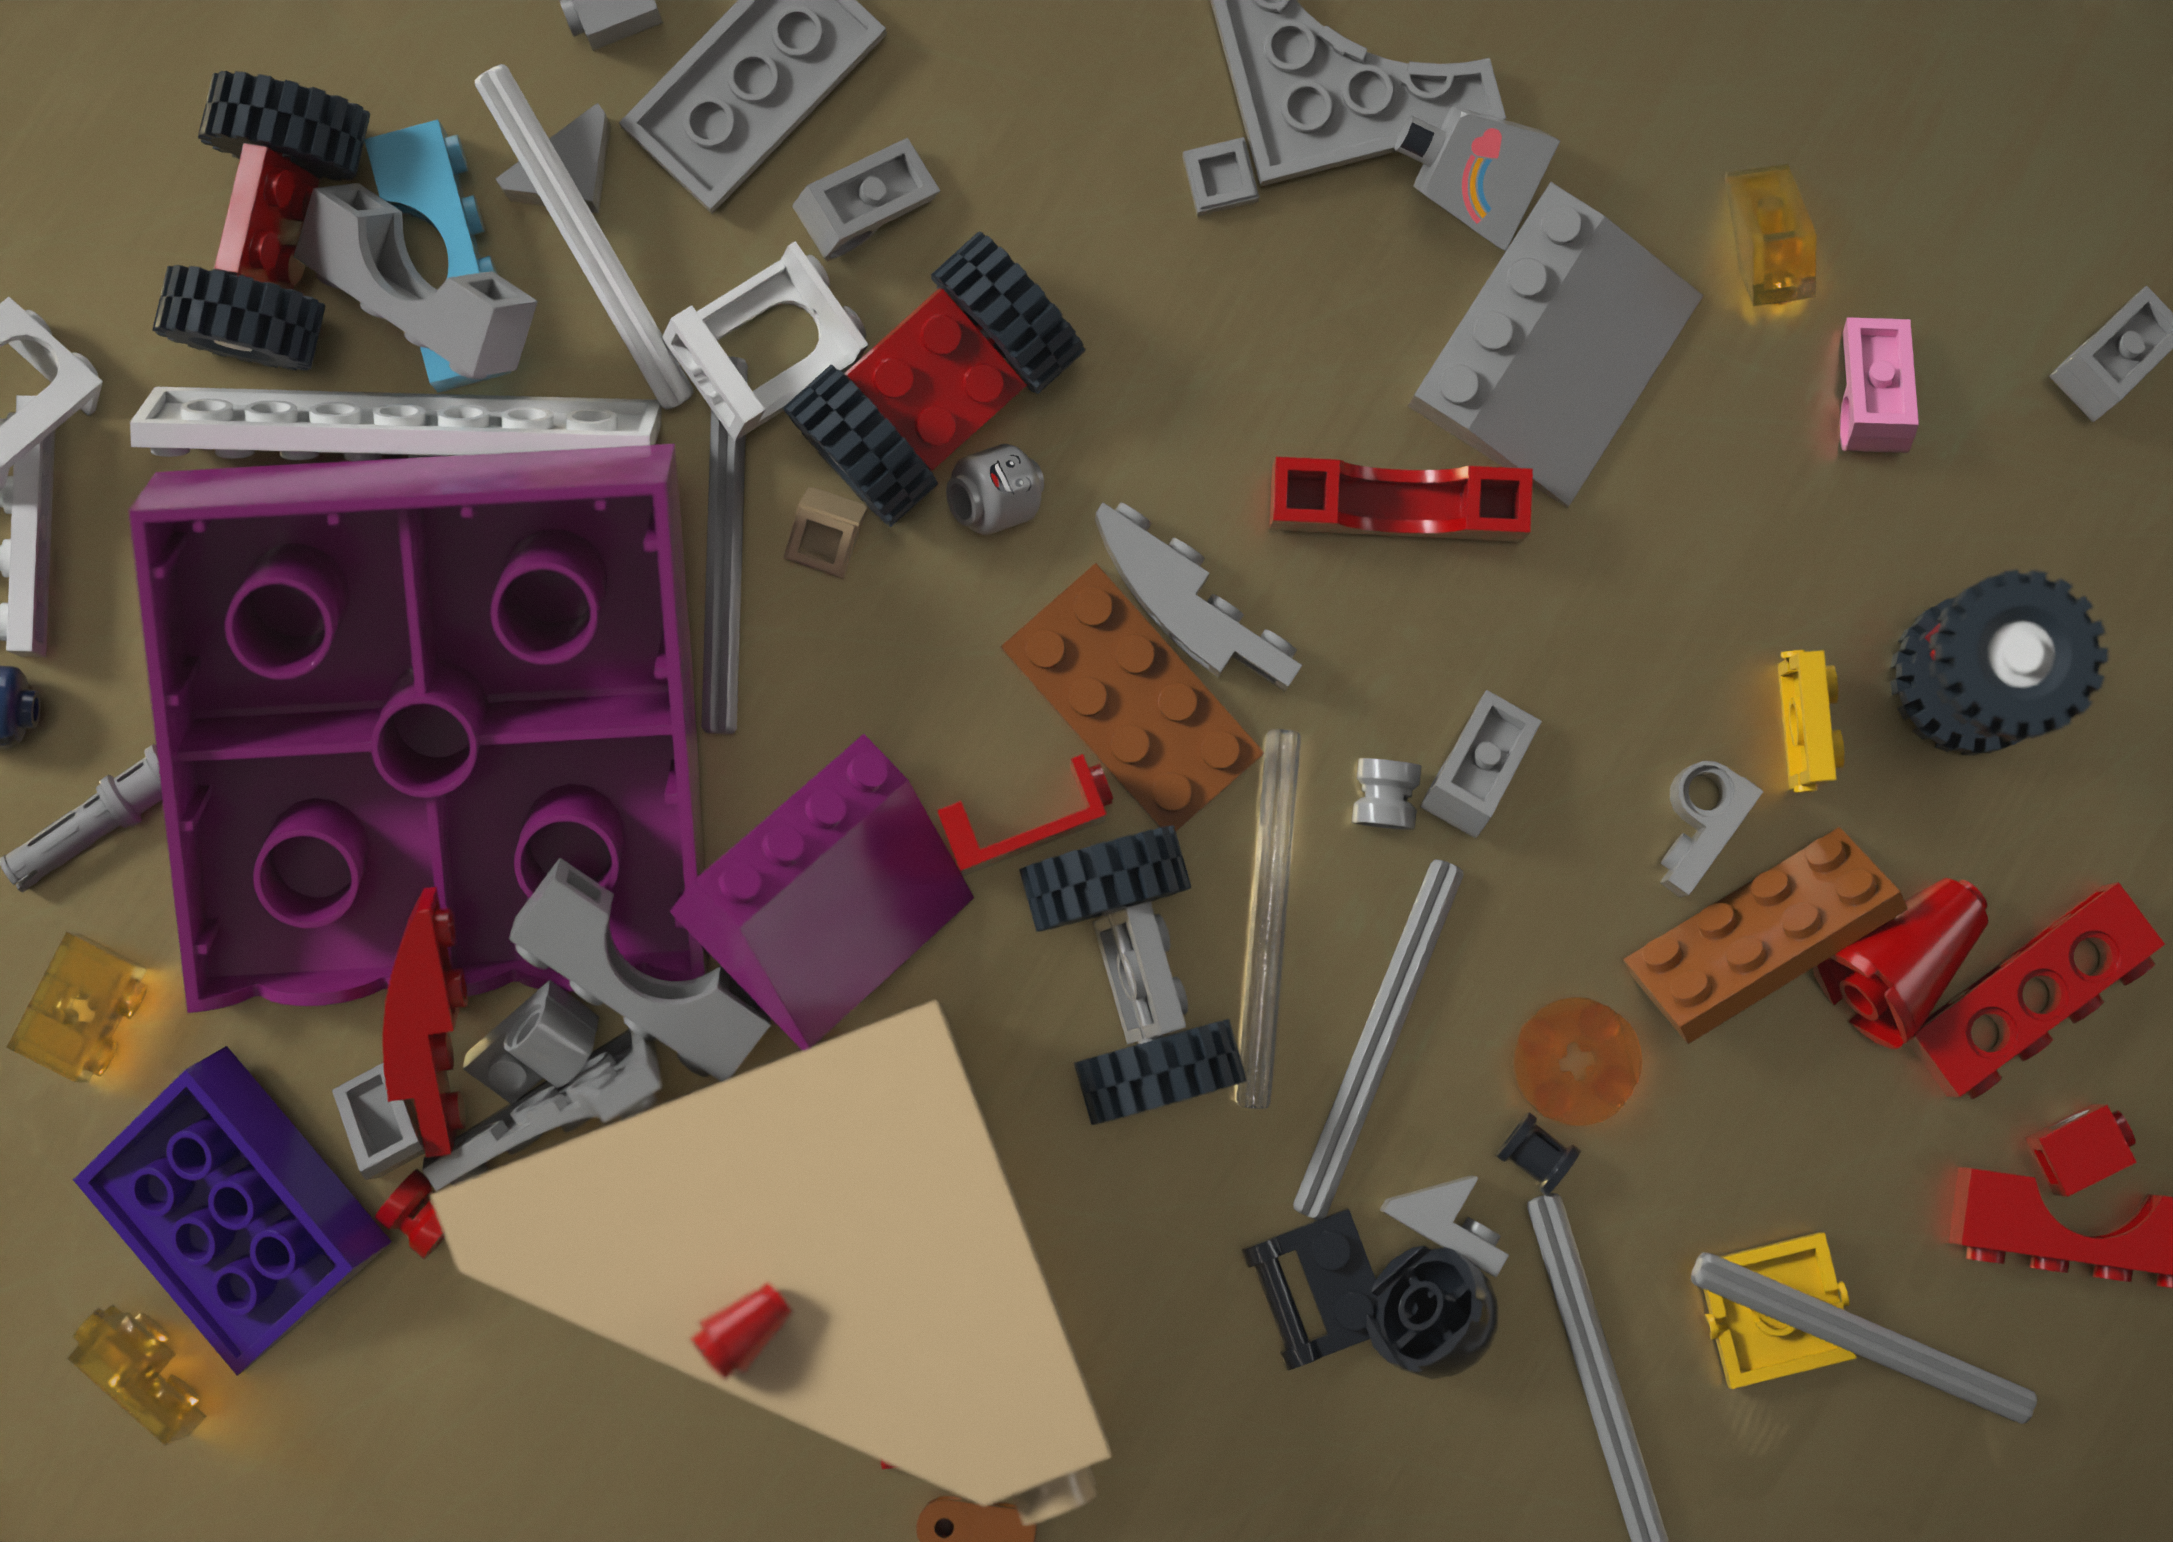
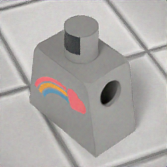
(1479, 168)

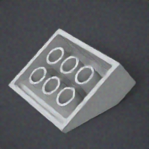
(1557, 345)

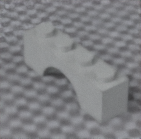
(360, 248)
(702, 1019)

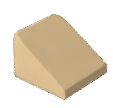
(825, 531)

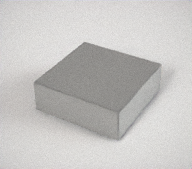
(1220, 176)

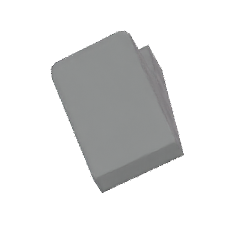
(1432, 1215)

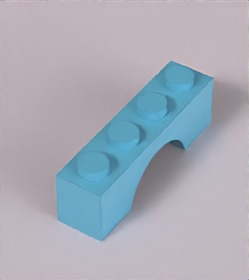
(419, 176)

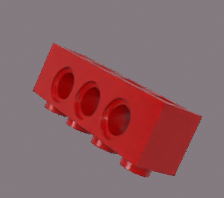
(2125, 948)

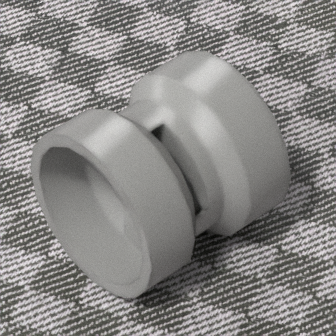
(1386, 793)

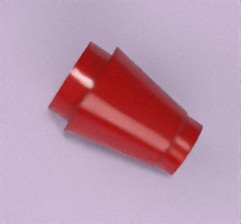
(741, 1330)

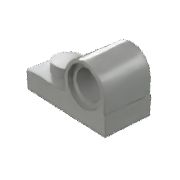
(860, 198)
(2117, 355)
(1481, 764)
(1691, 858)
(541, 1039)

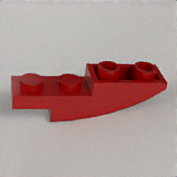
(417, 1021)

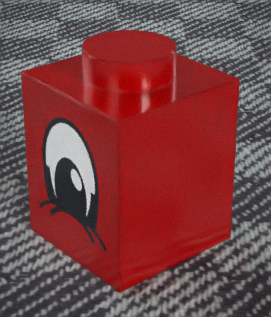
(2083, 1149)

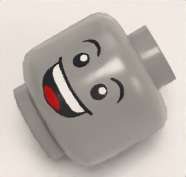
(995, 489)

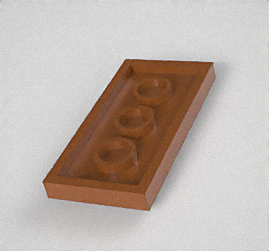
(1132, 700)
(1765, 934)

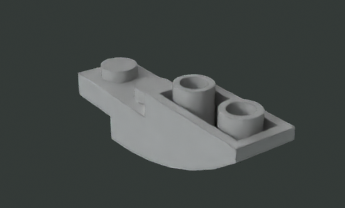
(1167, 586)

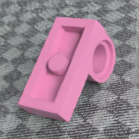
(1880, 391)

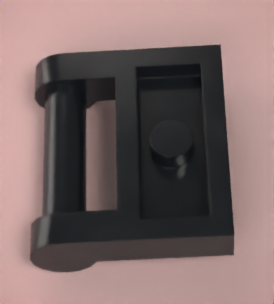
(1336, 1276)

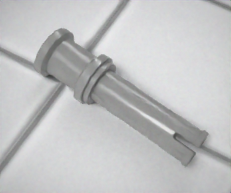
(116, 803)

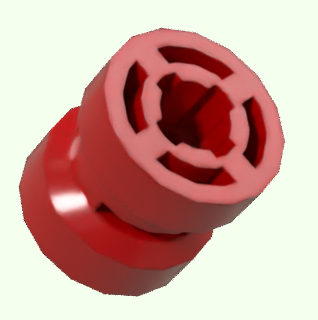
(396, 1213)

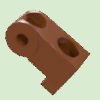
(963, 1520)

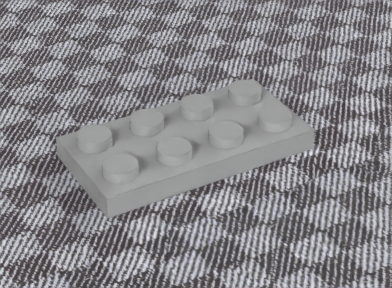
(748, 89)

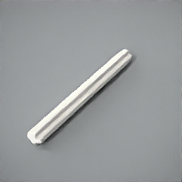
(583, 236)

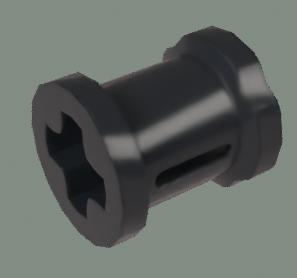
(1538, 1153)

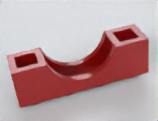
(1398, 502)
(2007, 1214)

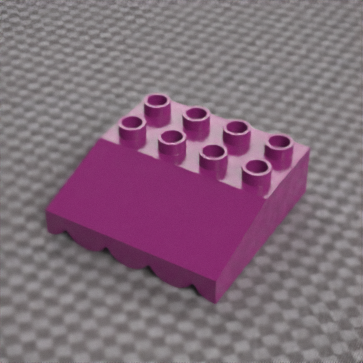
(415, 692)

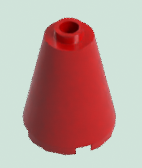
(1906, 963)

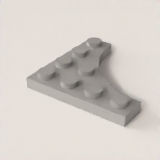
(1326, 101)
(611, 1082)

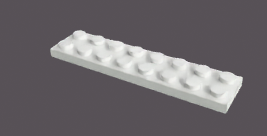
(383, 423)

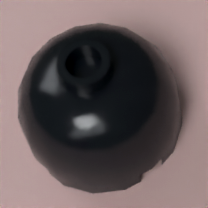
(1433, 1313)

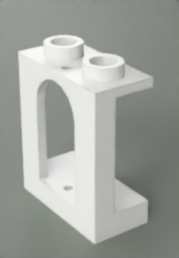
(791, 280)
(72, 385)

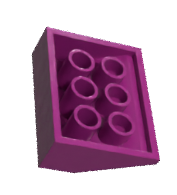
(827, 894)

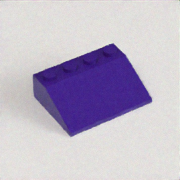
(231, 1209)

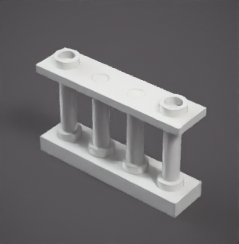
(27, 553)

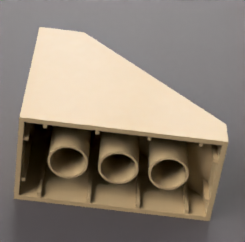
(877, 1217)

